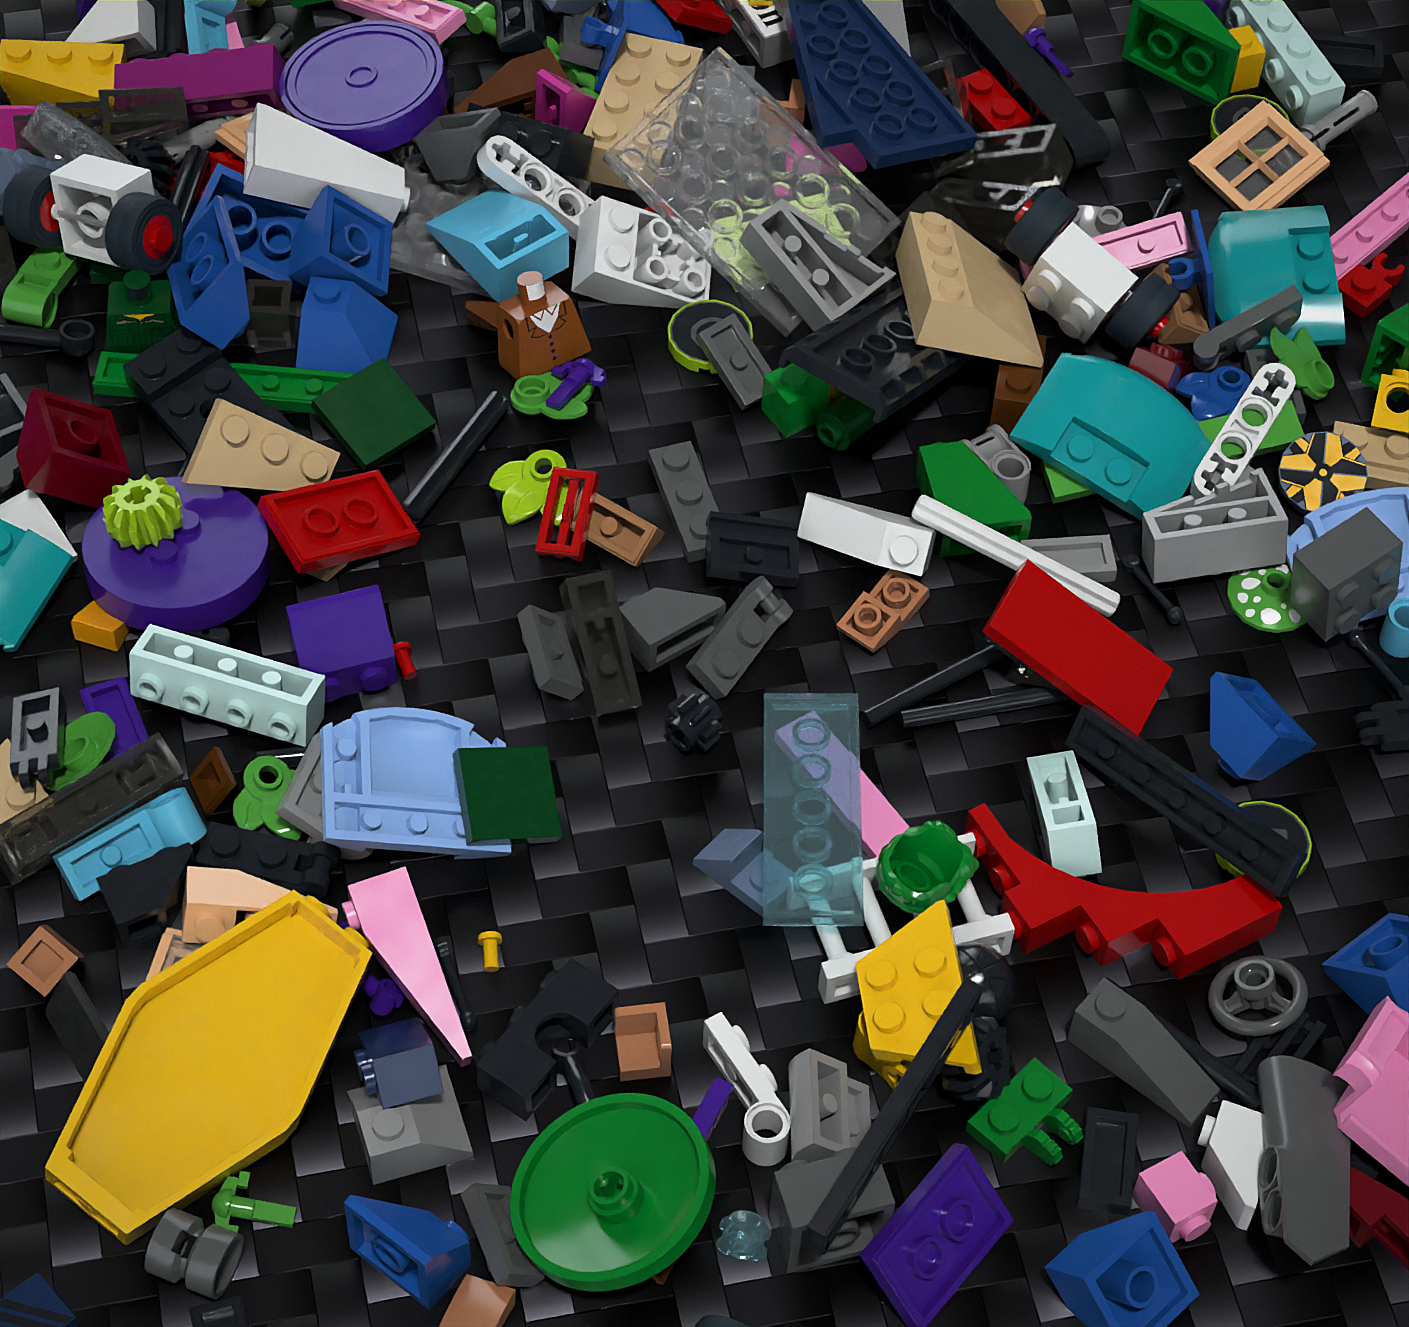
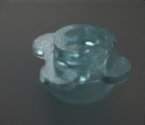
(744, 1236)

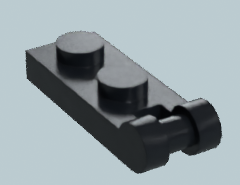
(270, 858)

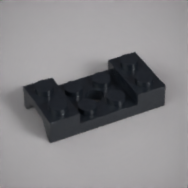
(184, 378)

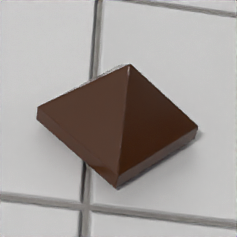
(212, 780)

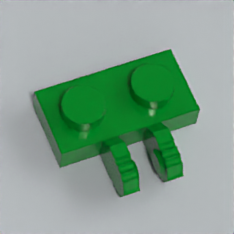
(1021, 1111)

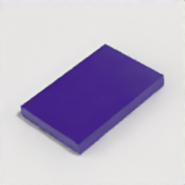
(937, 1237)

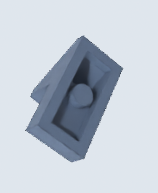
(736, 864)

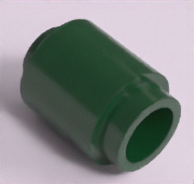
(844, 422)

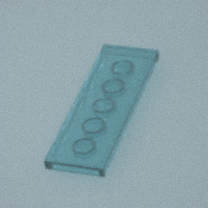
(812, 810)

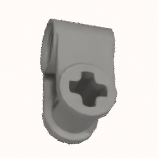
(1003, 459)

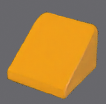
(99, 628)

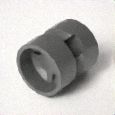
(191, 1252)

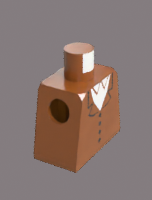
(538, 328)

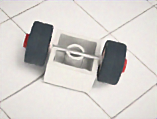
(96, 212)
(1082, 280)

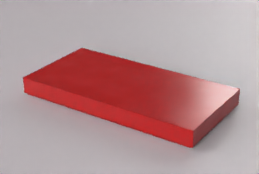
(1077, 648)

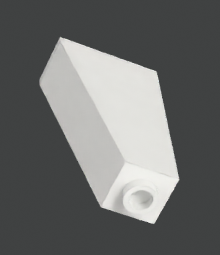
(296, 161)

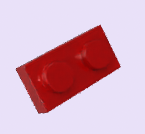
(992, 104)

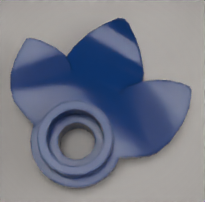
(1214, 392)

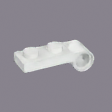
(753, 1086)

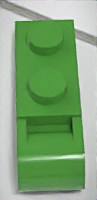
(35, 289)

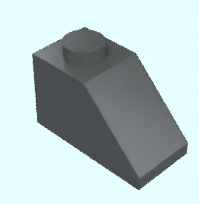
(454, 140)
(668, 623)

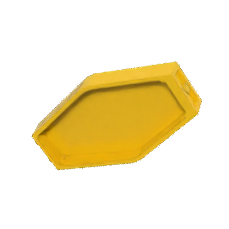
(209, 1066)

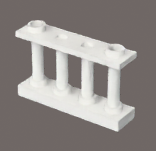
(839, 975)

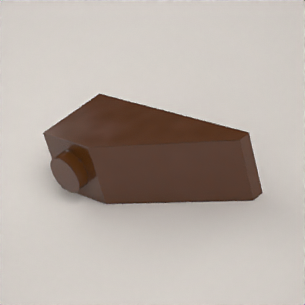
(514, 85)
(1015, 390)

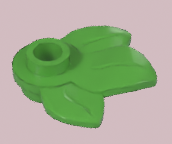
(1303, 358)
(533, 390)
(260, 800)

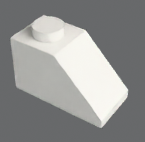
(119, 23)
(1233, 1158)

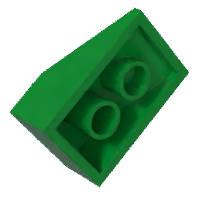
(1183, 45)

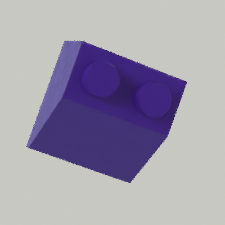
(344, 641)

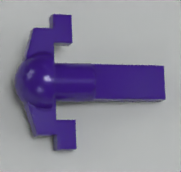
(1045, 49)
(580, 372)

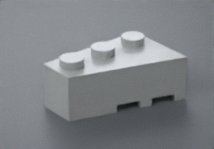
(810, 265)
(1216, 533)

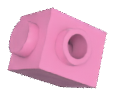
(1178, 1196)

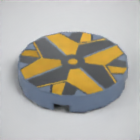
(1320, 471)

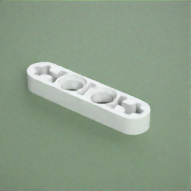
(552, 185)
(1240, 432)

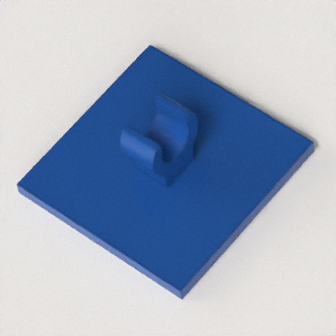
(608, 36)
(1196, 270)

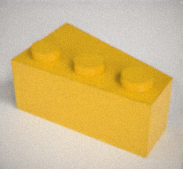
(57, 70)

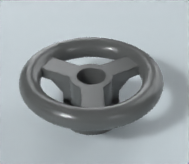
(1257, 990)

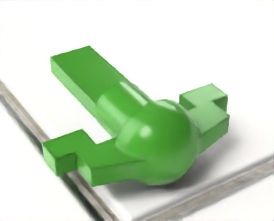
(227, 1204)

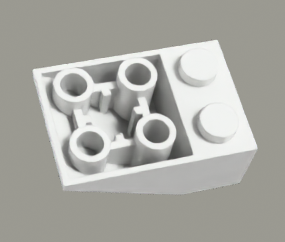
(636, 259)

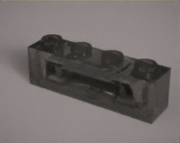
(86, 806)

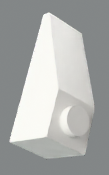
(867, 533)

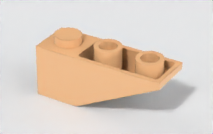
(222, 899)

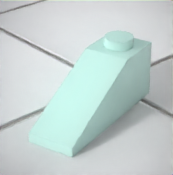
(1065, 814)

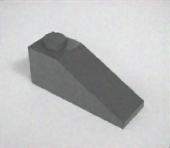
(1141, 1052)

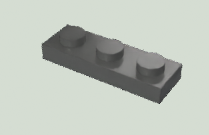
(684, 495)

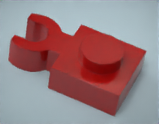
(1367, 289)

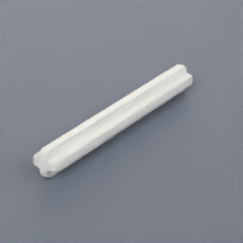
(1011, 552)

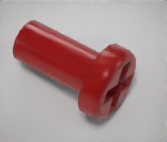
(402, 654)

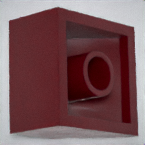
(70, 449)

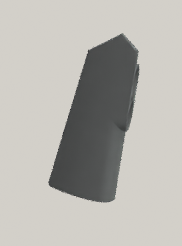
(1306, 1159)

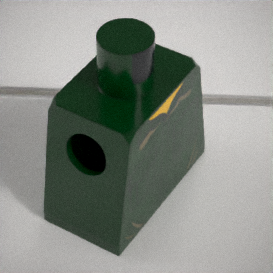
(139, 313)

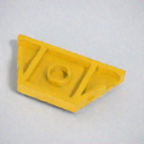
(909, 986)

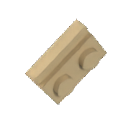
(1384, 454)

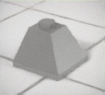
(410, 1134)

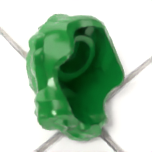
(924, 866)

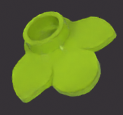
(527, 489)

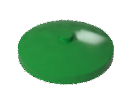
(612, 1192)

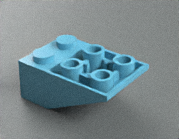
(501, 238)

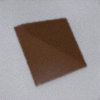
(482, 314)

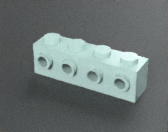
(1292, 60)
(227, 685)

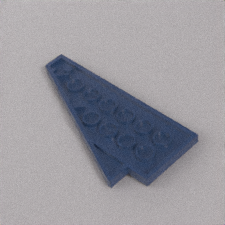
(868, 87)

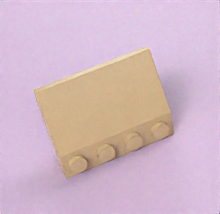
(963, 293)

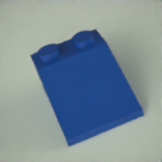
(259, 225)

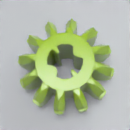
(142, 512)

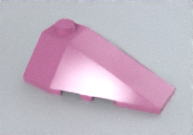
(400, 941)

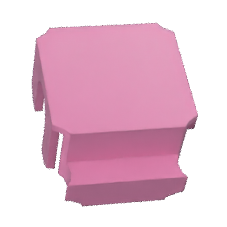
(1377, 1097)

